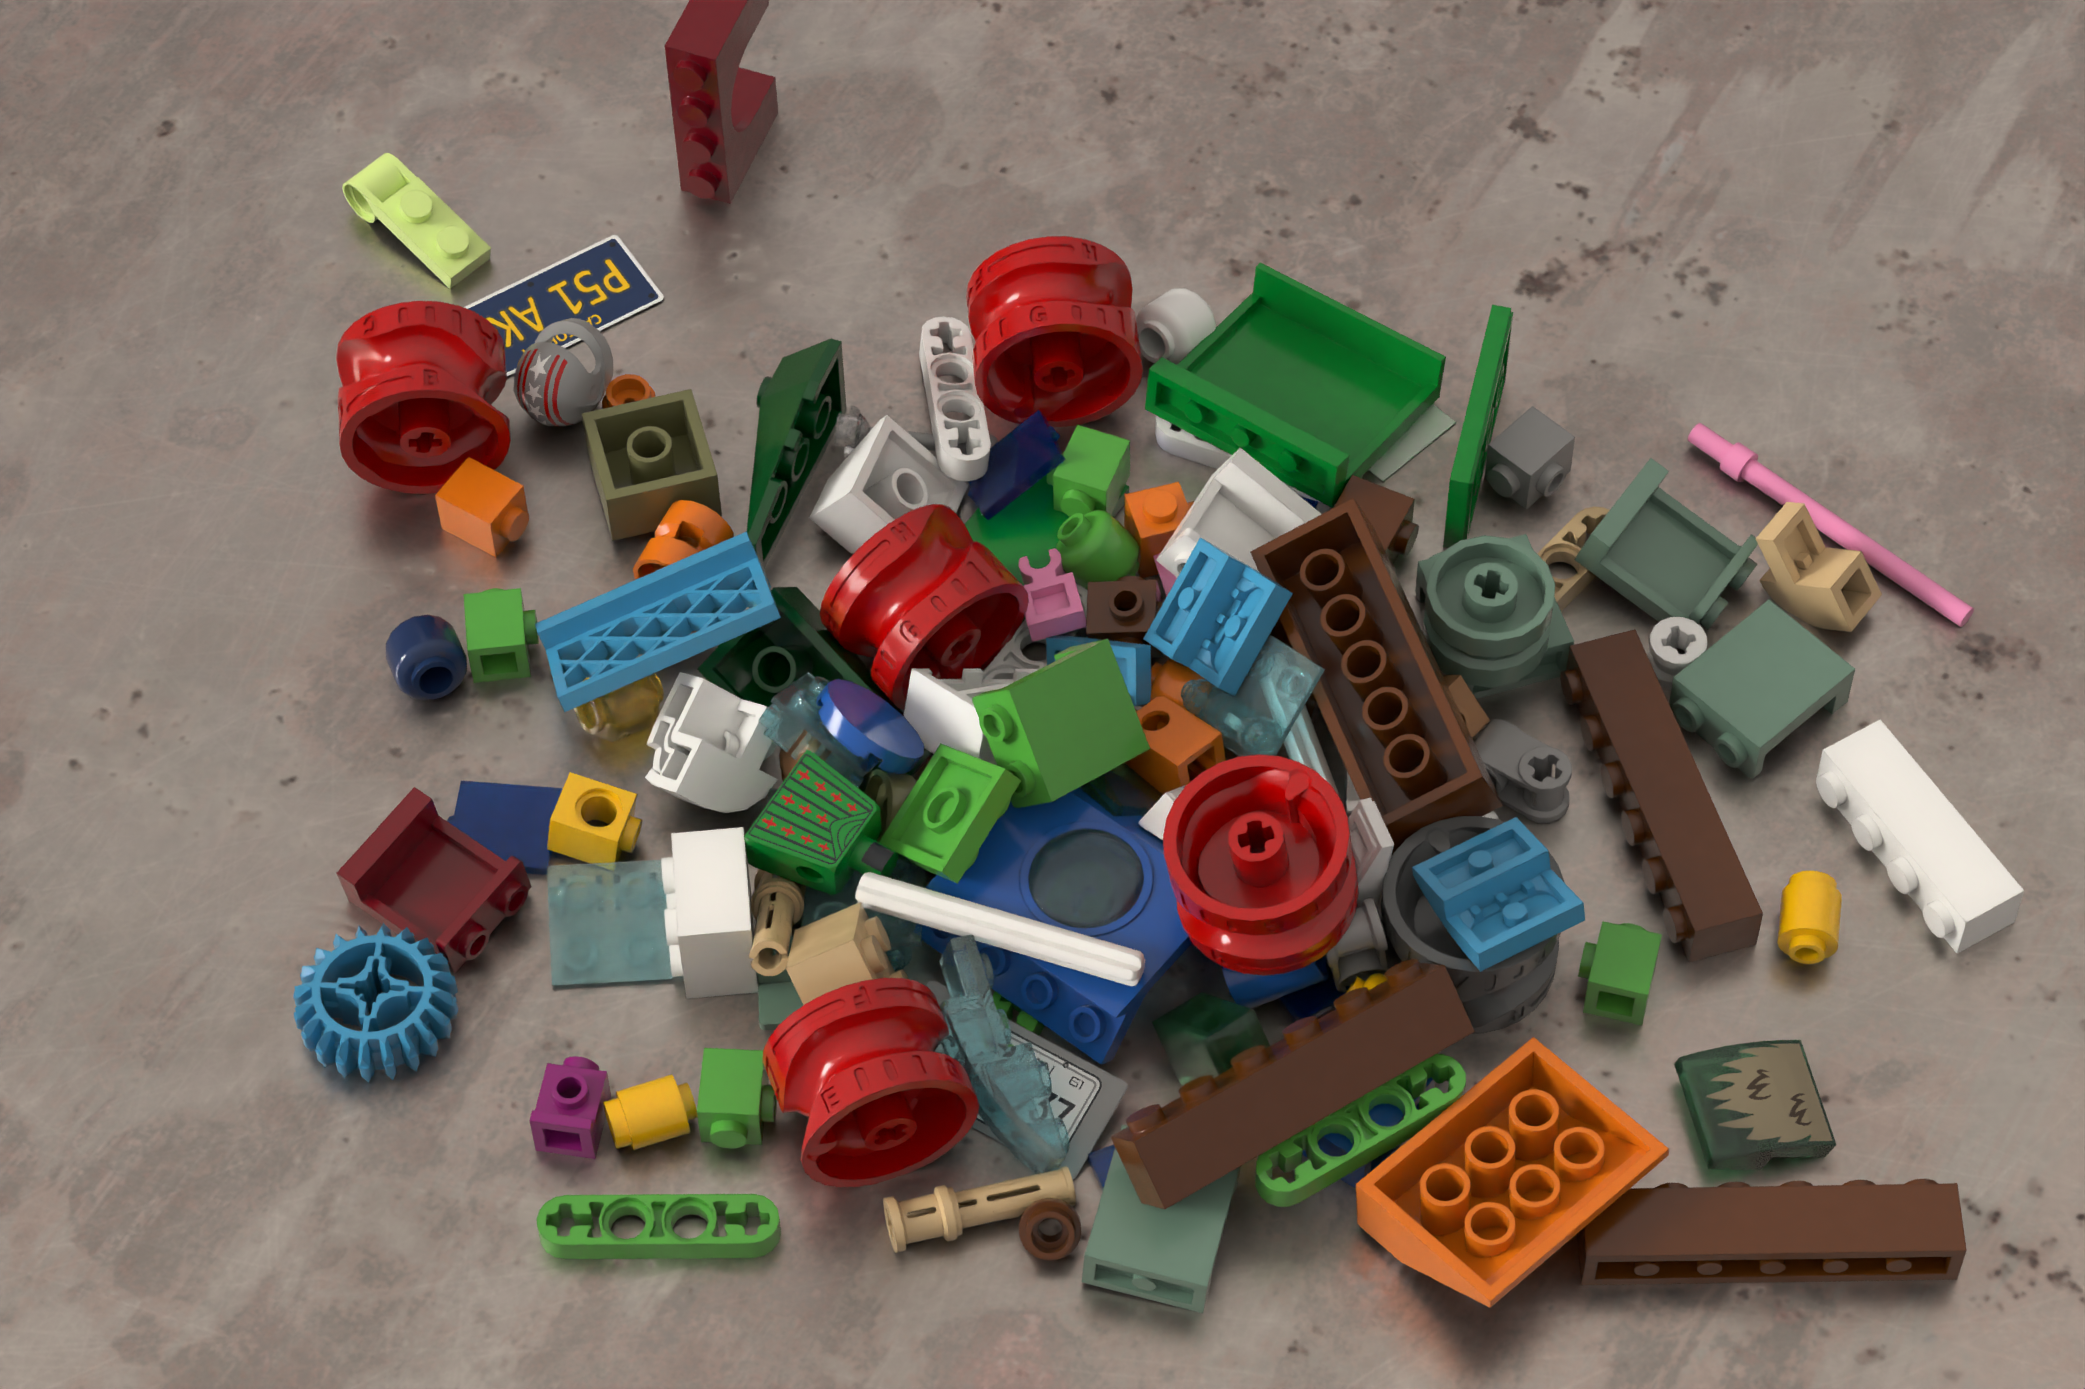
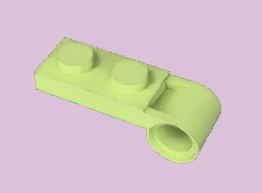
(417, 218)

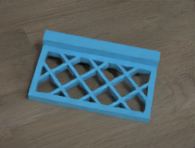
(690, 595)

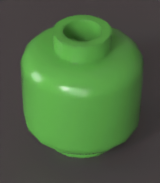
(1097, 548)

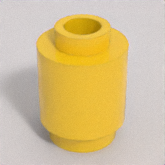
(1809, 917)
(650, 1113)

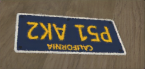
(592, 285)

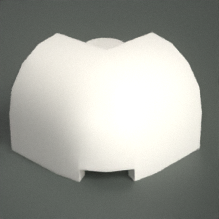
(710, 747)

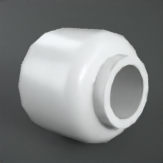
(1174, 325)

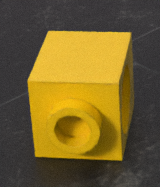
(589, 800)

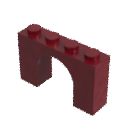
(715, 104)

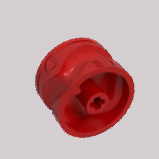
(1054, 331)
(420, 395)
(923, 601)
(1261, 864)
(870, 1082)

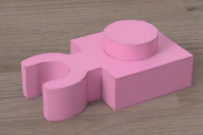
(1053, 599)

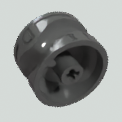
(1414, 931)

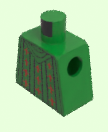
(819, 830)

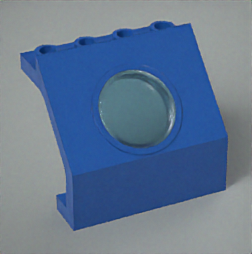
(1084, 874)

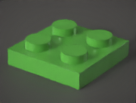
(950, 812)

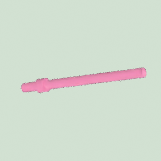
(1742, 465)

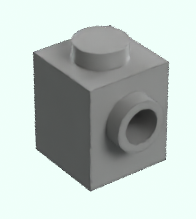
(1529, 458)

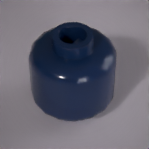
(426, 657)

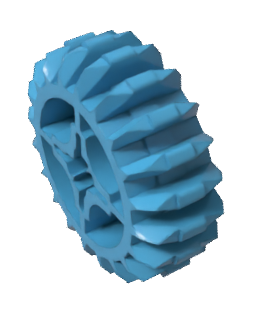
(402, 1018)

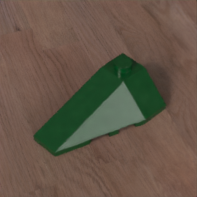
(793, 432)
(784, 650)

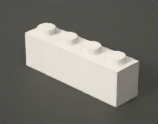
(1918, 837)

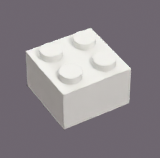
(709, 912)

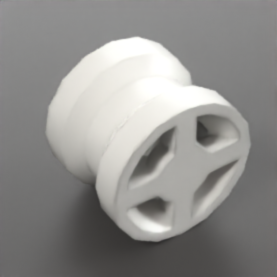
(1672, 634)

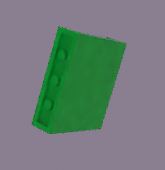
(1299, 386)

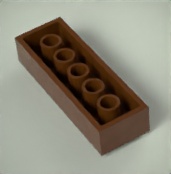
(1379, 676)

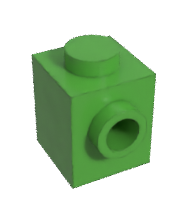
(1092, 473)
(499, 634)
(1620, 971)
(734, 1097)

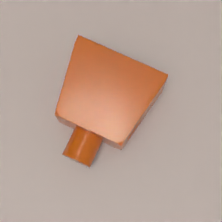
(1178, 745)

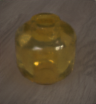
(623, 710)

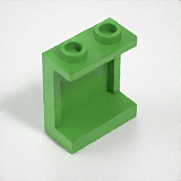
(1062, 724)

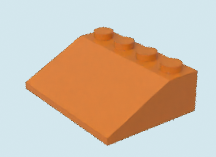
(1505, 1176)

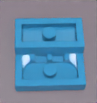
(1217, 616)
(1498, 894)

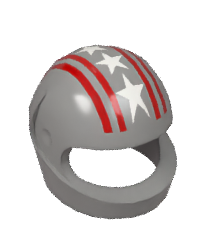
(554, 383)

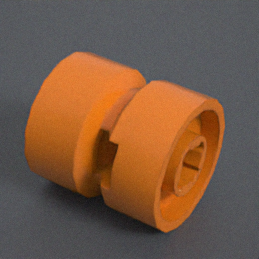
(681, 533)

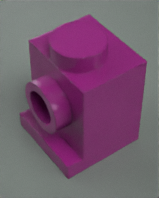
(571, 1108)

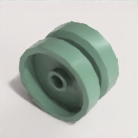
(1488, 610)

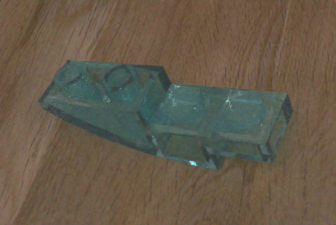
(1006, 1079)

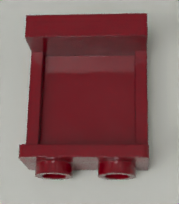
(433, 881)

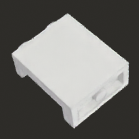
(1237, 513)

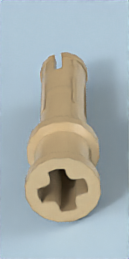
(776, 907)
(950, 1212)

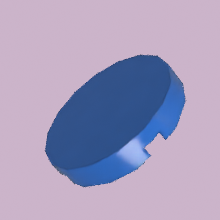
(869, 725)

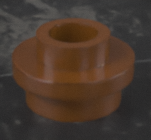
(1046, 1246)

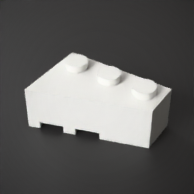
(945, 710)

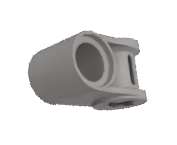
(1524, 766)
(1360, 949)

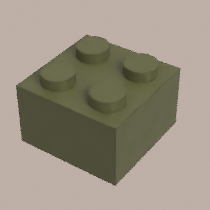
(649, 458)

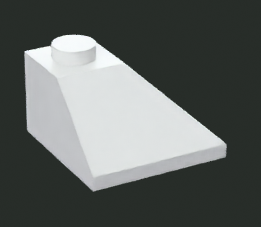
(881, 482)

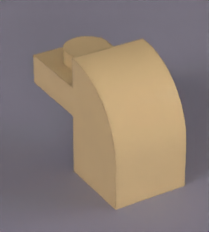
(1812, 581)

